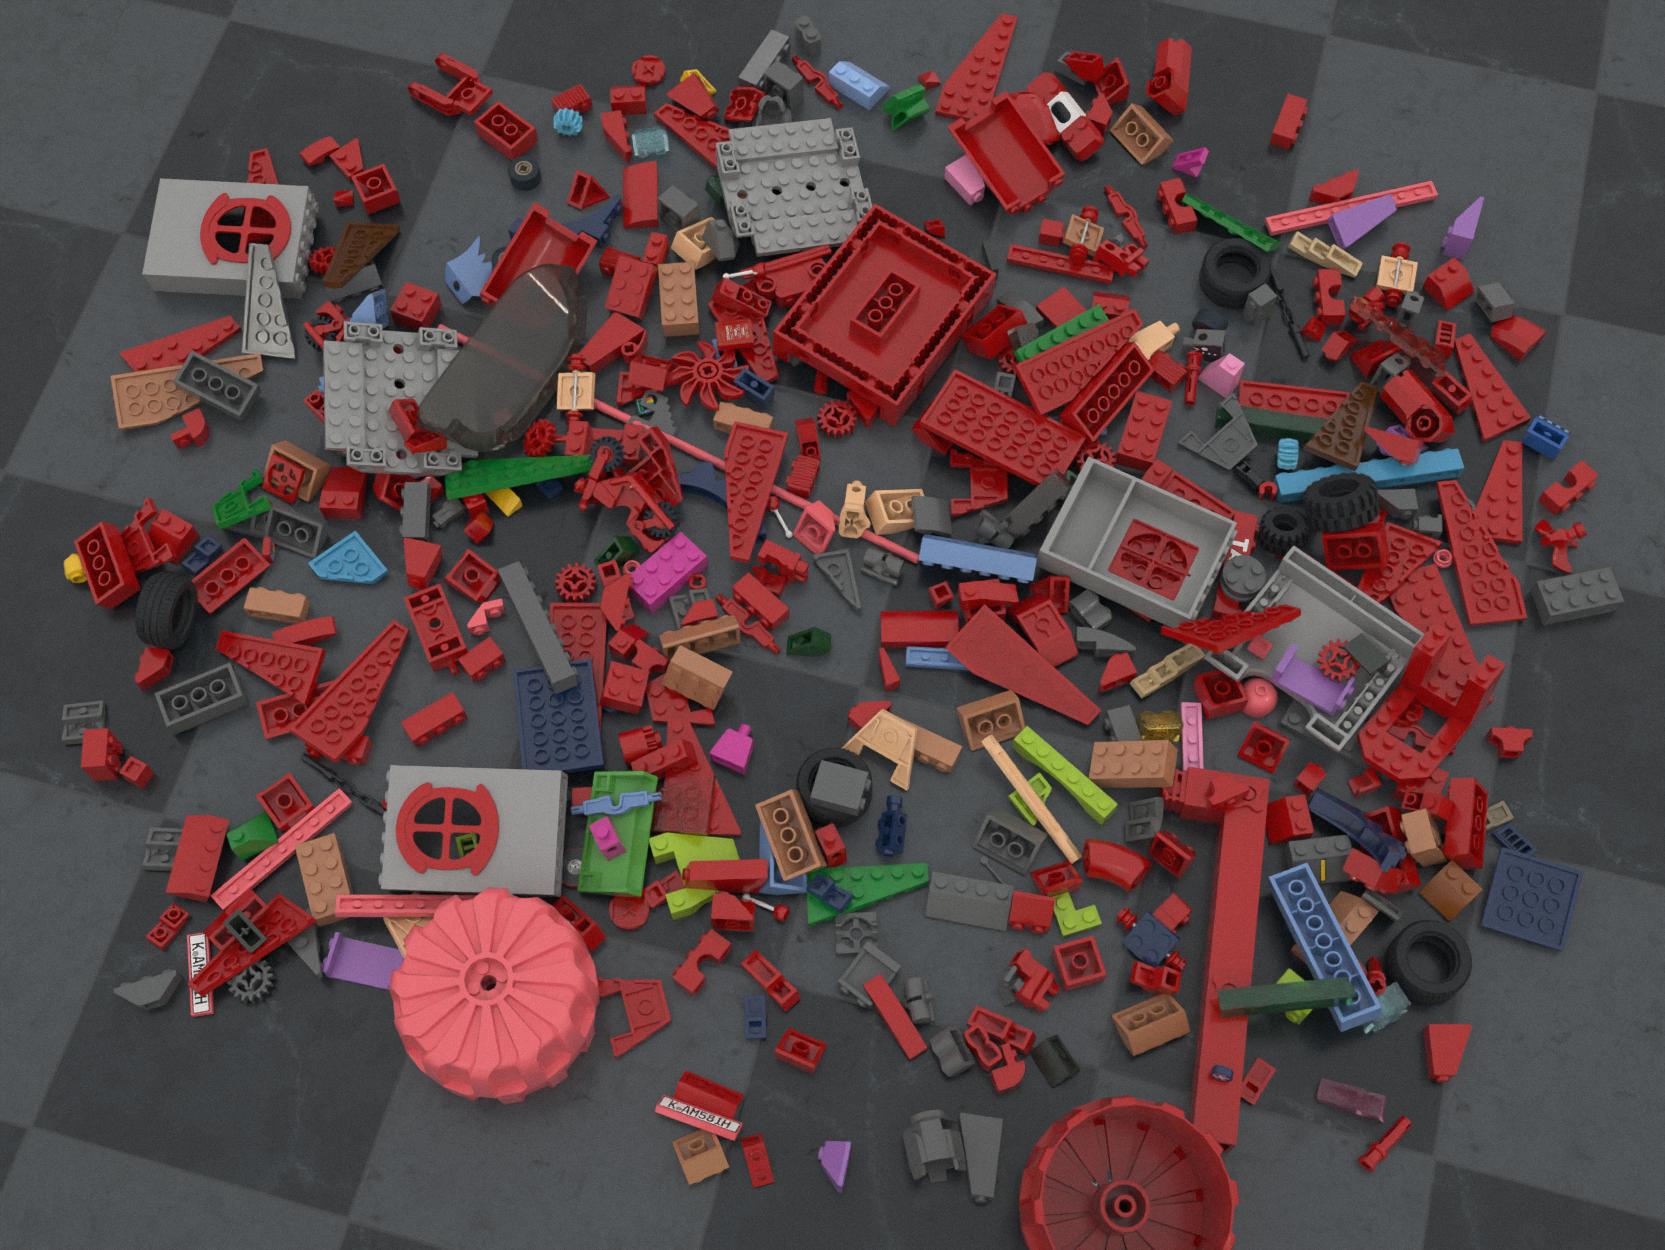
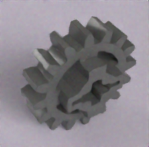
(258, 984)

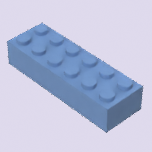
(978, 557)

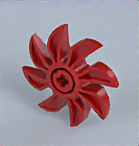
(706, 376)

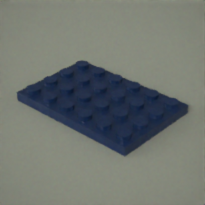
(558, 728)

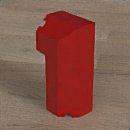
(1171, 76)
(1418, 408)

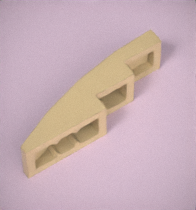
(1326, 256)
(1167, 670)

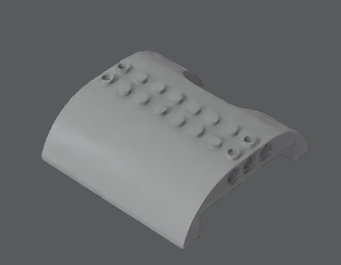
(1328, 612)

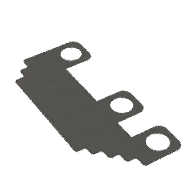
(660, 417)

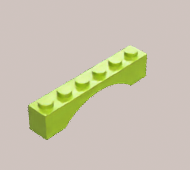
(1089, 795)

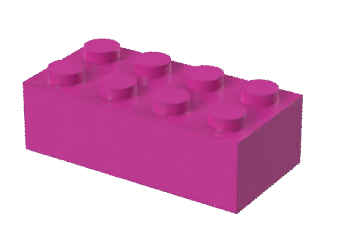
(667, 572)

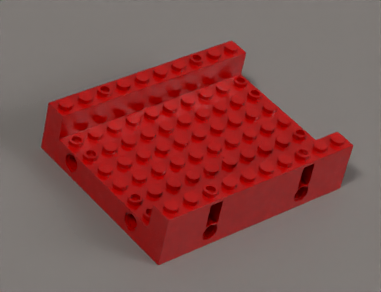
(885, 311)

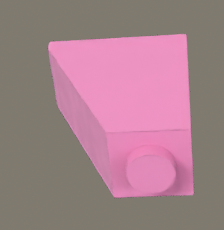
(965, 180)
(1223, 374)

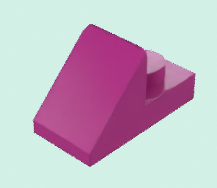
(1191, 161)

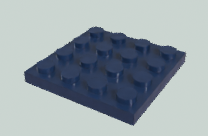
(1531, 899)

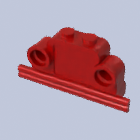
(789, 276)

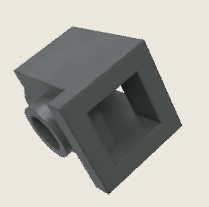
(1428, 526)

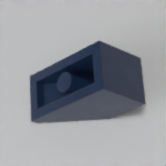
(755, 388)

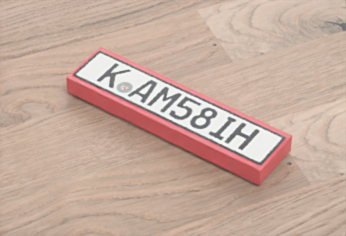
(198, 956)
(698, 1117)

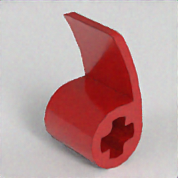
(631, 350)

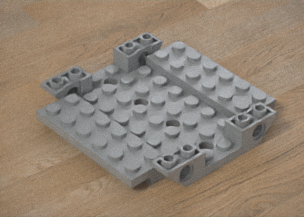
(789, 160)
(362, 388)

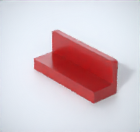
(707, 1095)

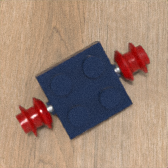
(1151, 940)

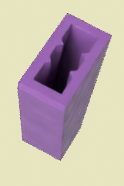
(1357, 221)

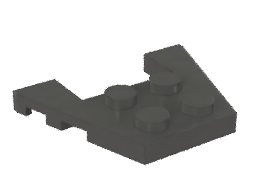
(1230, 443)

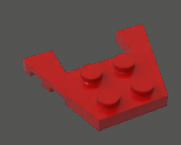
(987, 484)
(139, 545)
(670, 703)
(644, 1007)

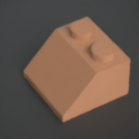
(700, 1155)

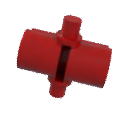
(1374, 298)

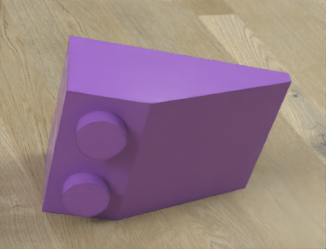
(1462, 232)

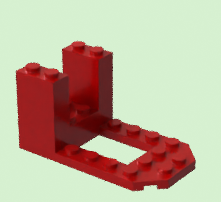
(1439, 689)

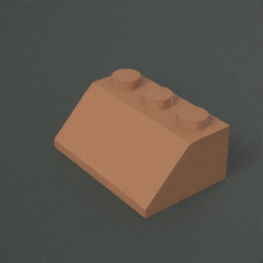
(1141, 134)
(315, 468)
(994, 716)
(1151, 1023)

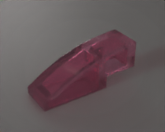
(1353, 1099)

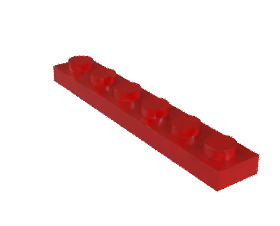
(1059, 264)

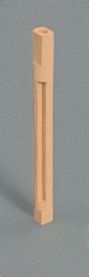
(1031, 799)

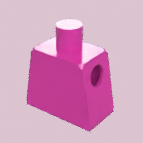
(734, 749)
(607, 837)

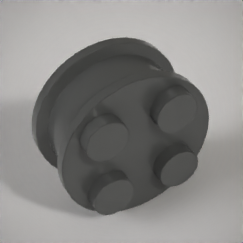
(1242, 578)

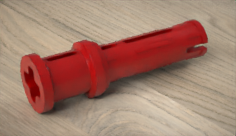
(1194, 369)
(1375, 976)
(1379, 1150)

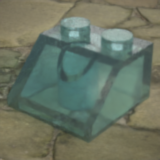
(650, 141)

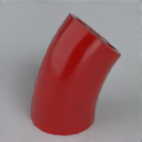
(1114, 863)

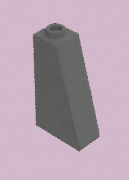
(981, 1147)

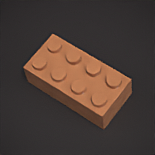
(678, 299)
(1133, 764)
(324, 876)

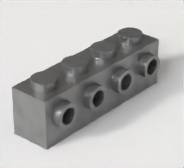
(772, 49)

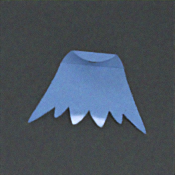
(468, 272)

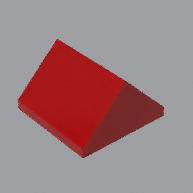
(1114, 83)
(1373, 355)
(405, 417)
(1264, 747)
(1056, 879)
(800, 1050)

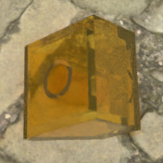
(1160, 726)

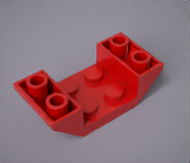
(1044, 628)

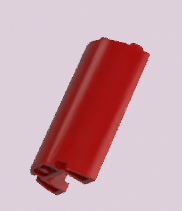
(1008, 155)
(534, 244)

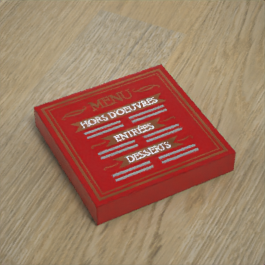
(734, 334)

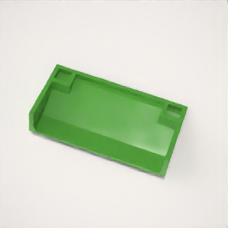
(626, 872)

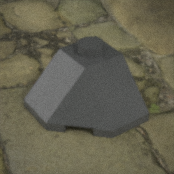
(721, 240)

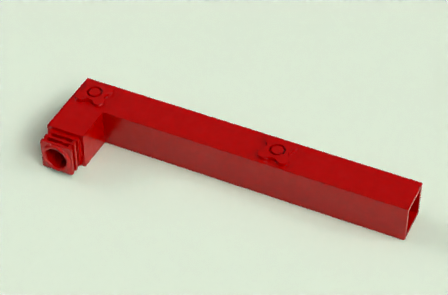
(1229, 940)

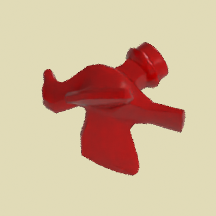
(1561, 539)

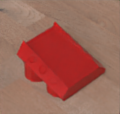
(743, 104)

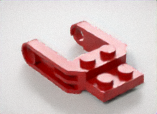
(464, 97)

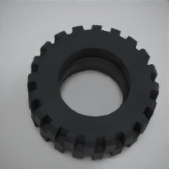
(1341, 502)

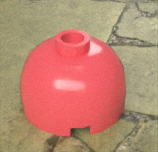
(1261, 697)

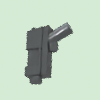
(450, 510)

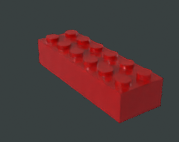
(1107, 392)

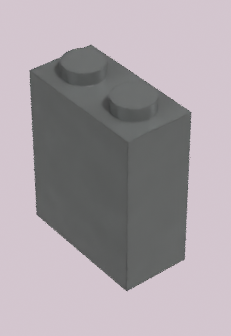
(840, 788)

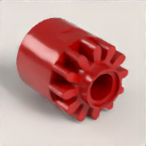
(639, 743)

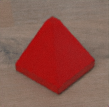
(929, 79)
(343, 198)
(935, 227)
(1313, 329)

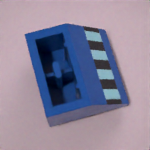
(1546, 436)

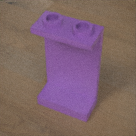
(1310, 683)
(361, 962)

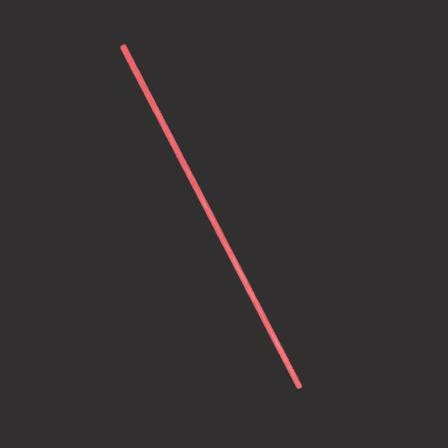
(719, 463)

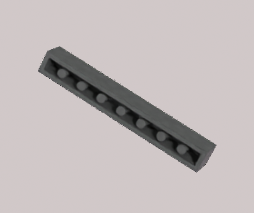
(537, 627)

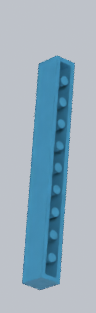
(1384, 472)

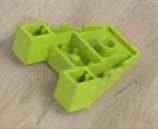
(687, 849)

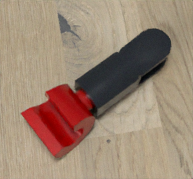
(1256, 481)

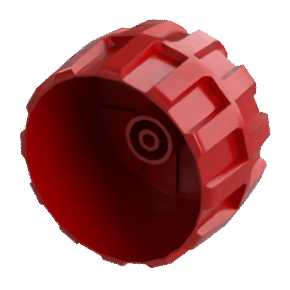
(1171, 1194)

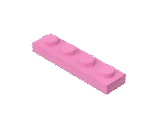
(1192, 735)

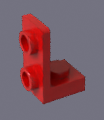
(757, 1160)

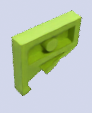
(1041, 788)

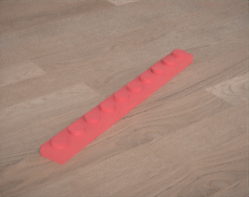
(1318, 215)

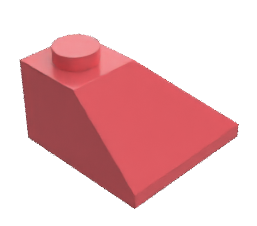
(815, 527)

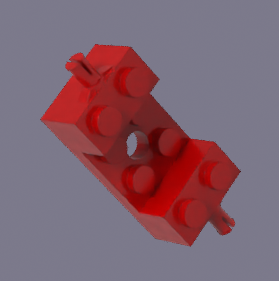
(581, 436)
(441, 644)

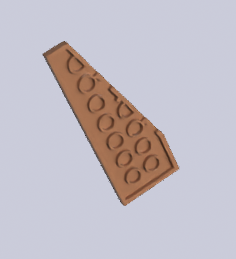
(152, 397)

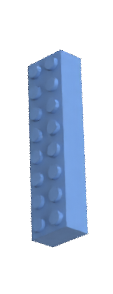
(1323, 942)

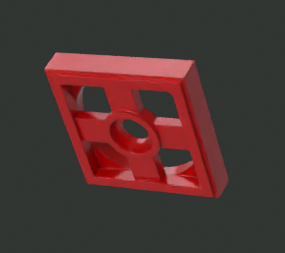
(272, 472)

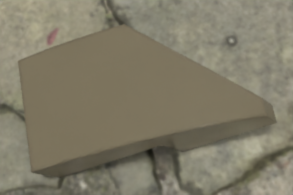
(1498, 815)

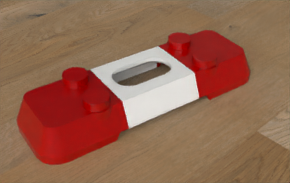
(1079, 132)

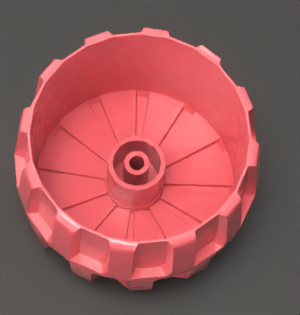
(495, 996)

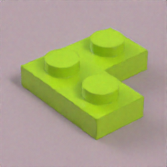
(1072, 921)

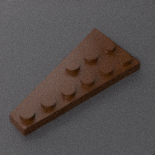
(355, 249)
(1343, 434)

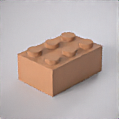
(696, 677)
(1423, 838)

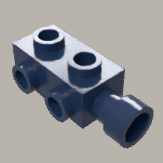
(892, 828)

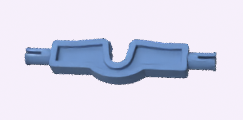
(626, 802)

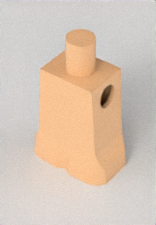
(1155, 338)
(853, 517)

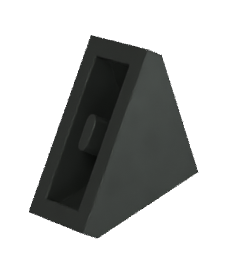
(244, 931)

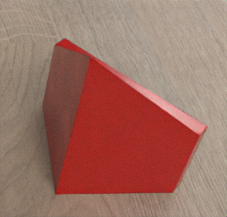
(585, 191)
(1056, 589)

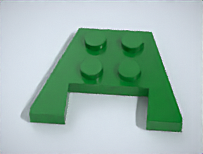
(236, 506)

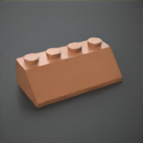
(702, 637)
(790, 835)
(1352, 915)

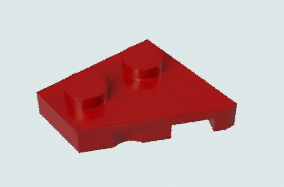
(348, 159)
(627, 392)

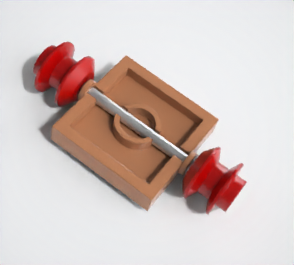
(1083, 234)

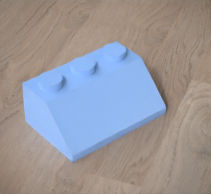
(857, 84)

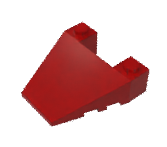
(657, 467)

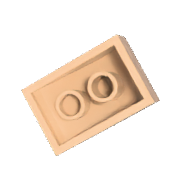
(691, 246)
(892, 510)

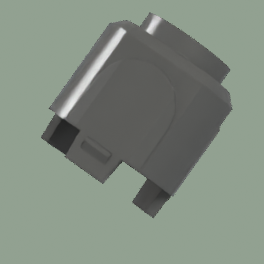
(933, 1145)

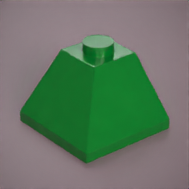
(252, 836)

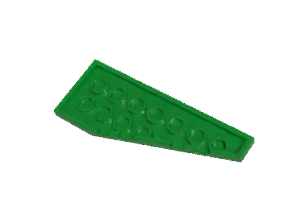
(498, 474)

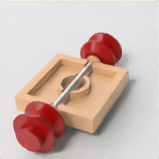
(1396, 274)
(575, 389)

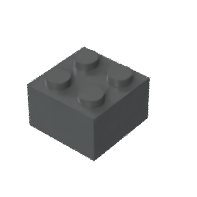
(784, 83)
(678, 209)

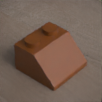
(1450, 891)

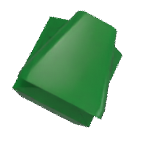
(906, 106)

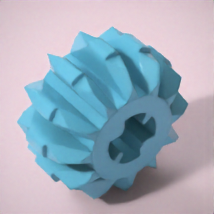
(567, 122)
(1287, 454)

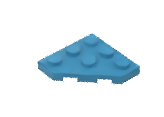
(349, 562)

